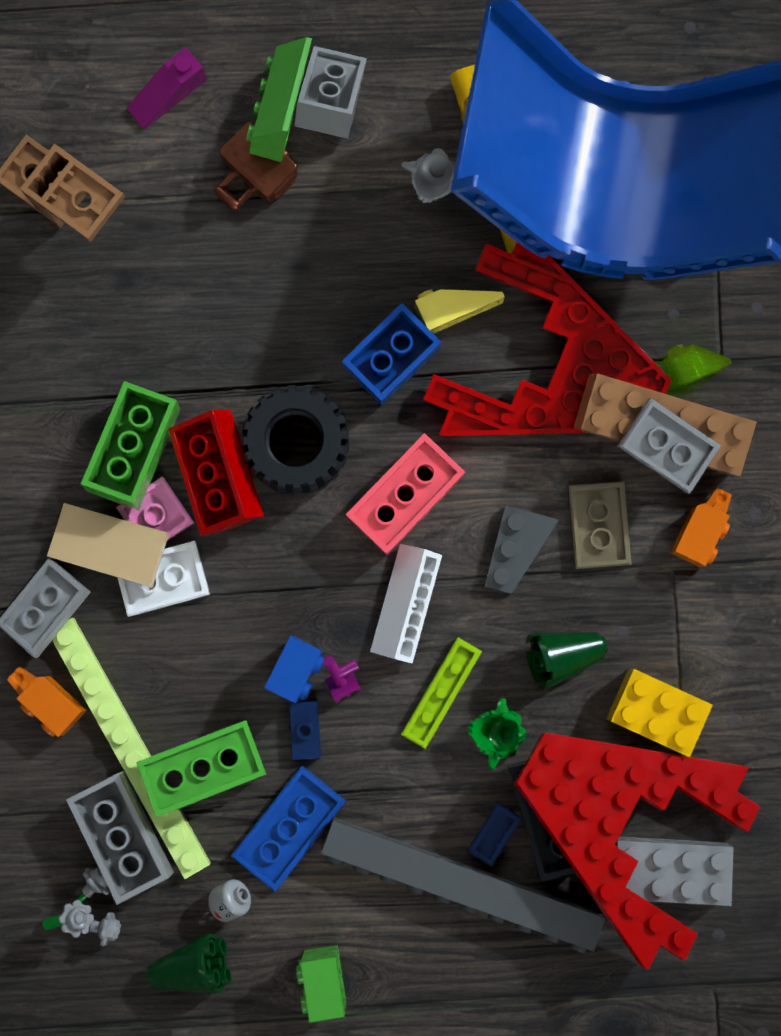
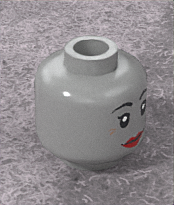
(229, 900)

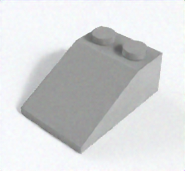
(330, 92)

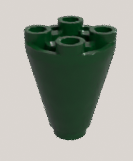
(193, 967)

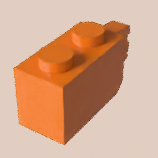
(703, 529)
(46, 701)

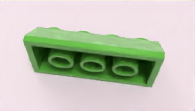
(279, 99)

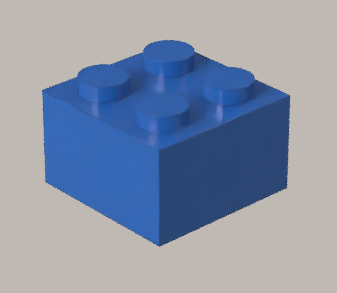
(294, 670)

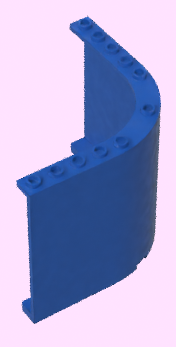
(615, 168)

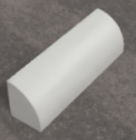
(406, 603)

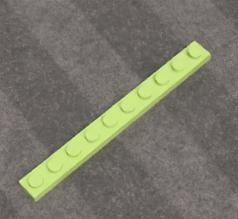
(125, 743)

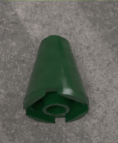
(563, 654)

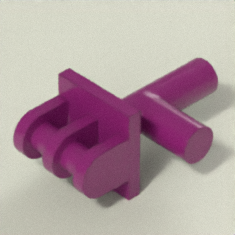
(342, 679)

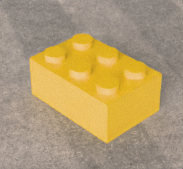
(659, 712)

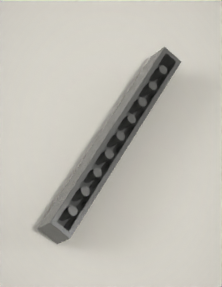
(463, 884)

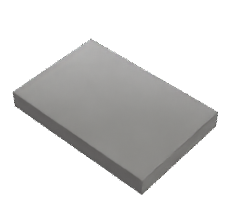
(669, 446)
(43, 607)

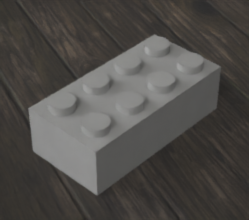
(120, 837)
(680, 870)

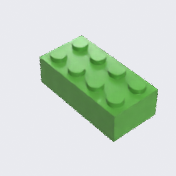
(131, 445)

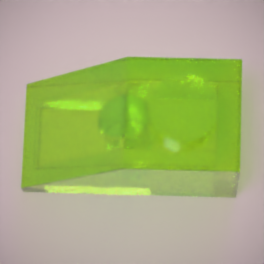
(692, 364)

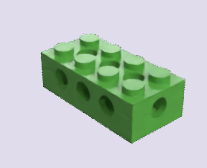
(195, 788)

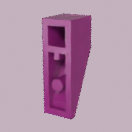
(167, 88)

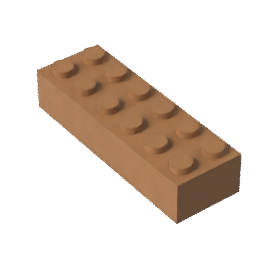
(613, 405)

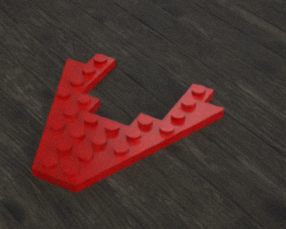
(591, 347)
(584, 800)

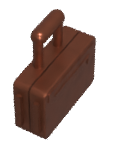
(264, 176)

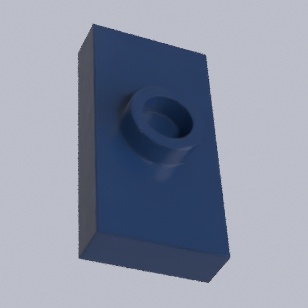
(305, 730)
(494, 834)

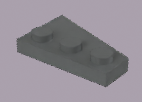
(516, 546)

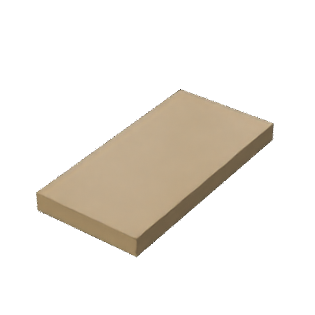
(108, 545)

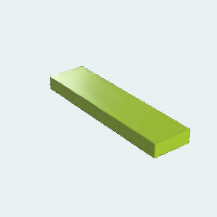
(441, 693)

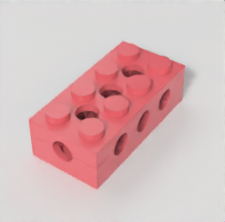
(402, 475)

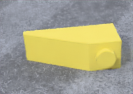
(448, 307)

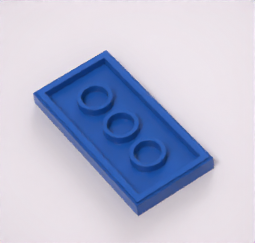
(288, 828)

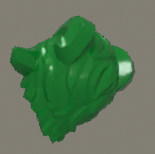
(497, 733)

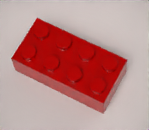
(215, 472)

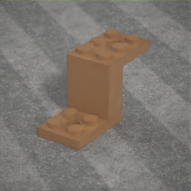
(59, 187)

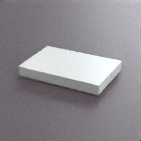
(176, 581)

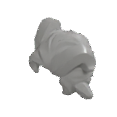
(431, 175)

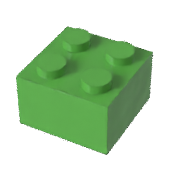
(323, 984)

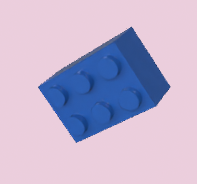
(391, 354)

